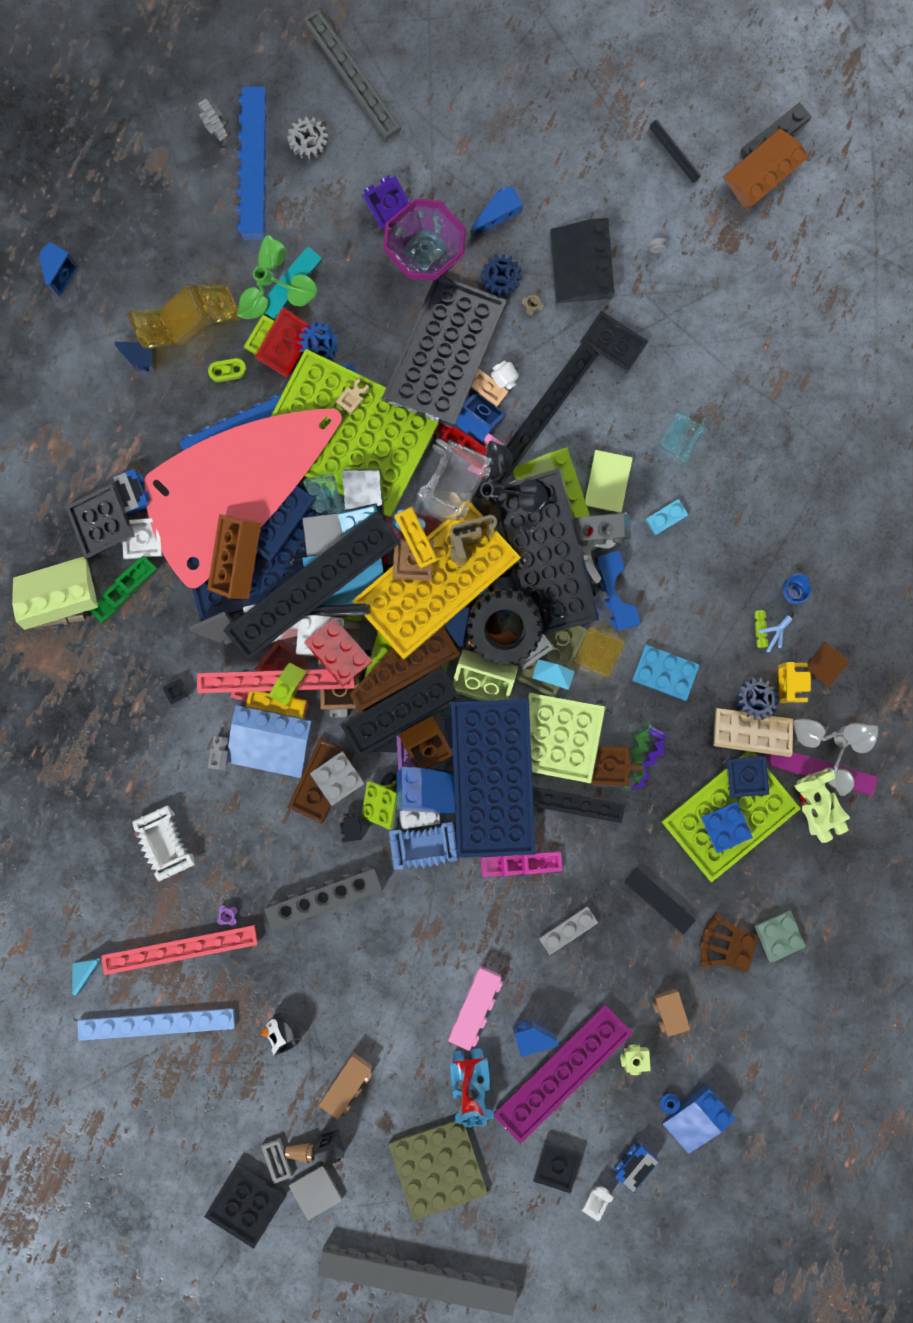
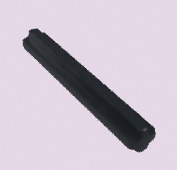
(674, 150)
(342, 610)

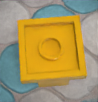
(793, 682)

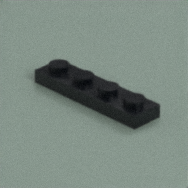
(788, 122)

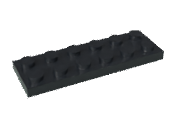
(400, 711)

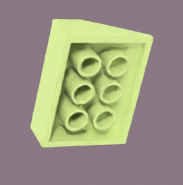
(53, 593)

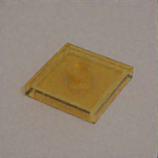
(599, 652)

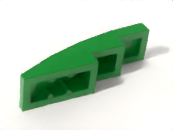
(123, 589)

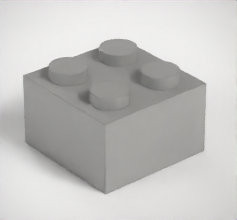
(337, 778)

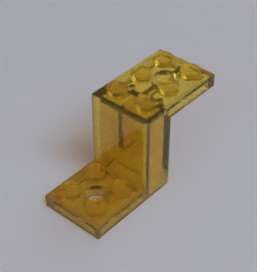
(184, 316)

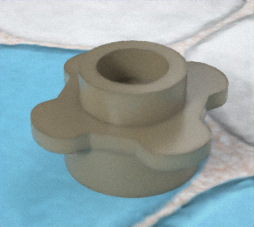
(534, 298)

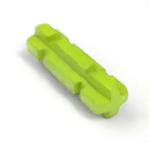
(760, 624)

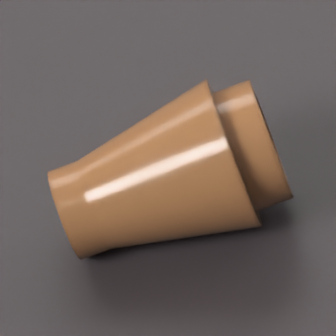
(301, 1152)

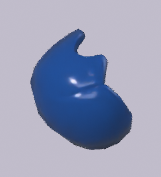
(796, 589)

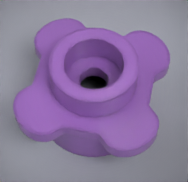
(222, 915)

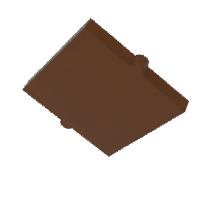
(827, 664)

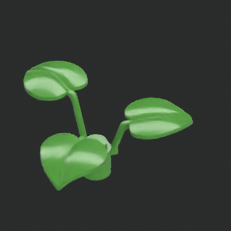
(272, 255)

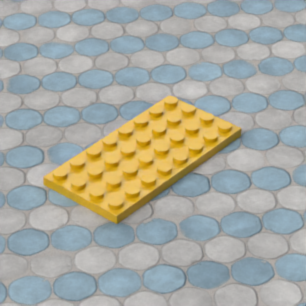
(415, 609)

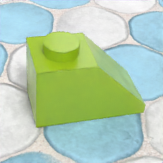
(287, 684)

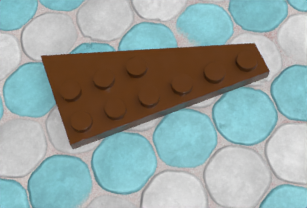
(395, 673)

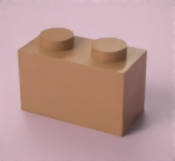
(671, 1013)

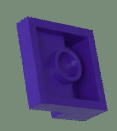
(385, 199)

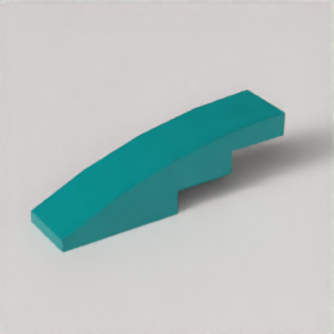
(304, 265)

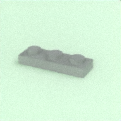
(568, 930)

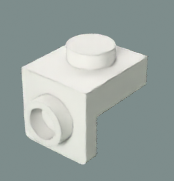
(597, 1202)

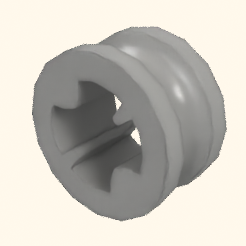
(658, 245)
(439, 446)

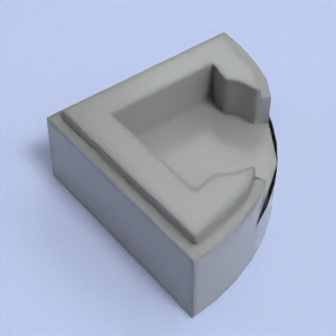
(336, 713)

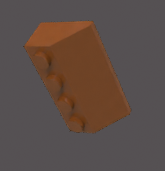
(765, 167)
(234, 556)

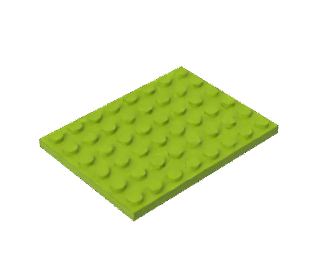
(370, 438)

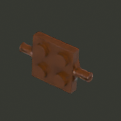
(613, 766)

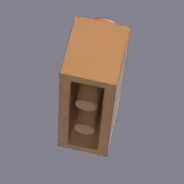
(346, 1086)

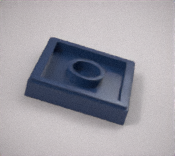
(747, 776)

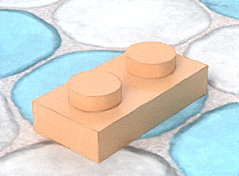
(488, 388)

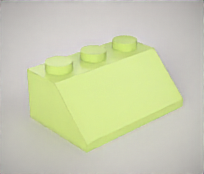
(482, 679)

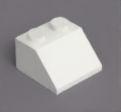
(308, 626)

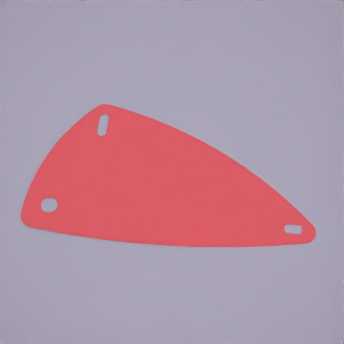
(231, 474)

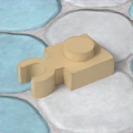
(351, 399)

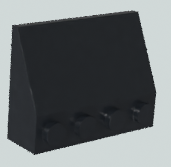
(582, 261)

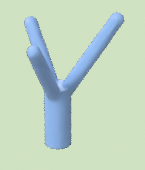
(780, 628)

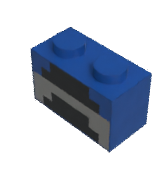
(132, 491)
(635, 1166)

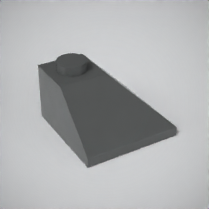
(213, 628)

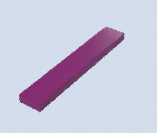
(806, 765)

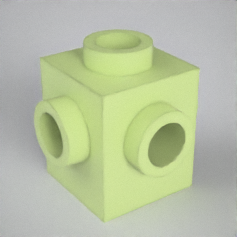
(642, 1060)

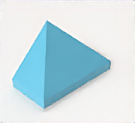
(553, 674)
(82, 973)

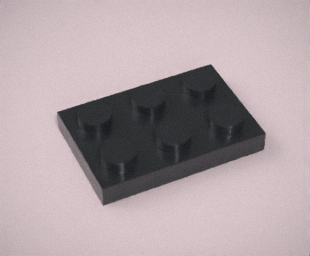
(614, 342)

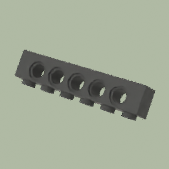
(620, 528)
(278, 919)

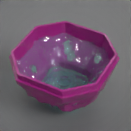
(421, 226)

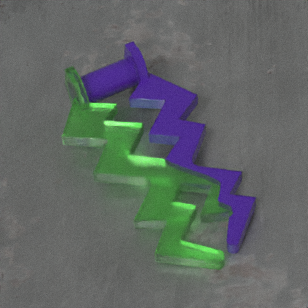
(641, 737)

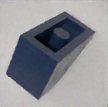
(141, 359)
(458, 625)

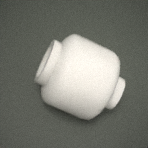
(505, 375)

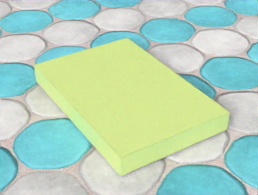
(608, 481)

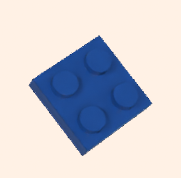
(726, 827)

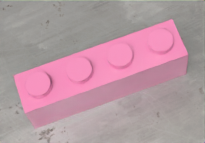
(474, 1008)

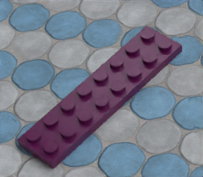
(562, 1073)

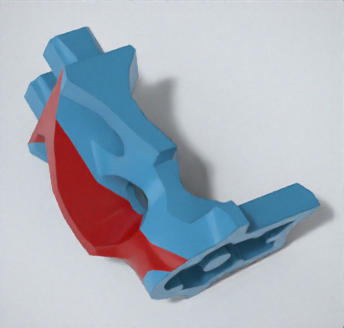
(473, 1110)

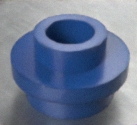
(665, 1099)

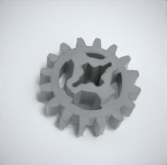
(212, 119)
(306, 135)

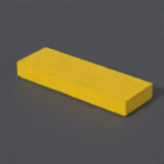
(415, 537)
(261, 701)

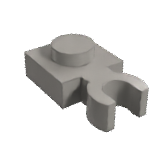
(218, 755)

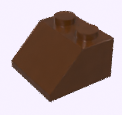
(425, 744)

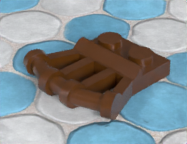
(739, 949)

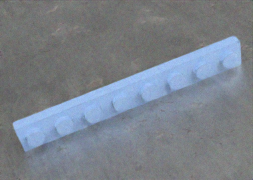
(156, 1024)

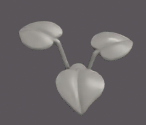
(859, 735)

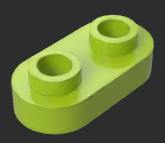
(227, 368)

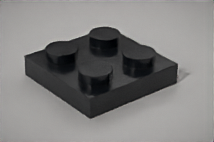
(557, 1167)

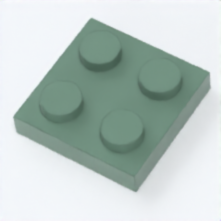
(780, 936)

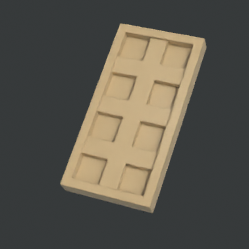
(766, 736)

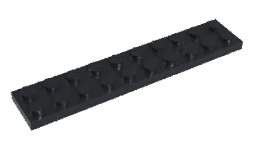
(312, 585)

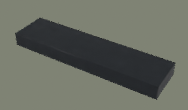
(660, 901)

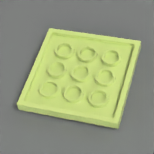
(564, 737)

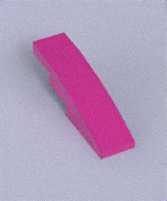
(521, 864)

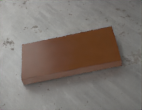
(308, 797)

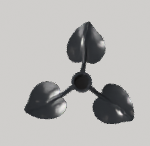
(532, 494)

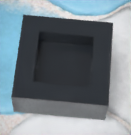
(175, 691)

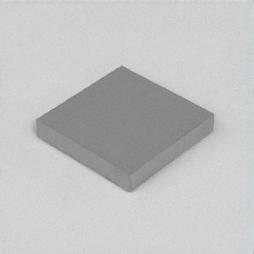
(321, 533)
(315, 1192)

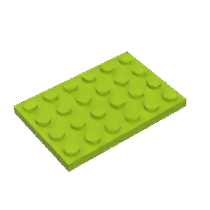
(760, 812)

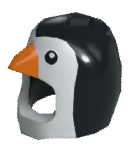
(282, 1033)

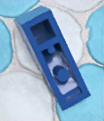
(500, 208)

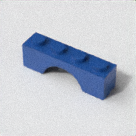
(623, 615)

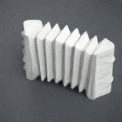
(162, 843)

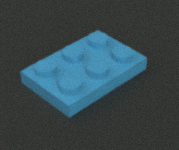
(665, 672)

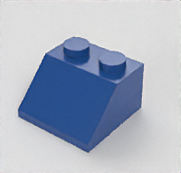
(57, 268)
(479, 418)
(533, 1038)

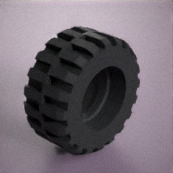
(510, 651)

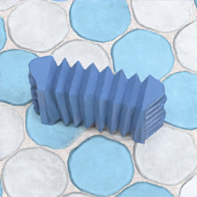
(423, 847)

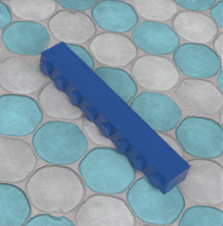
(253, 163)

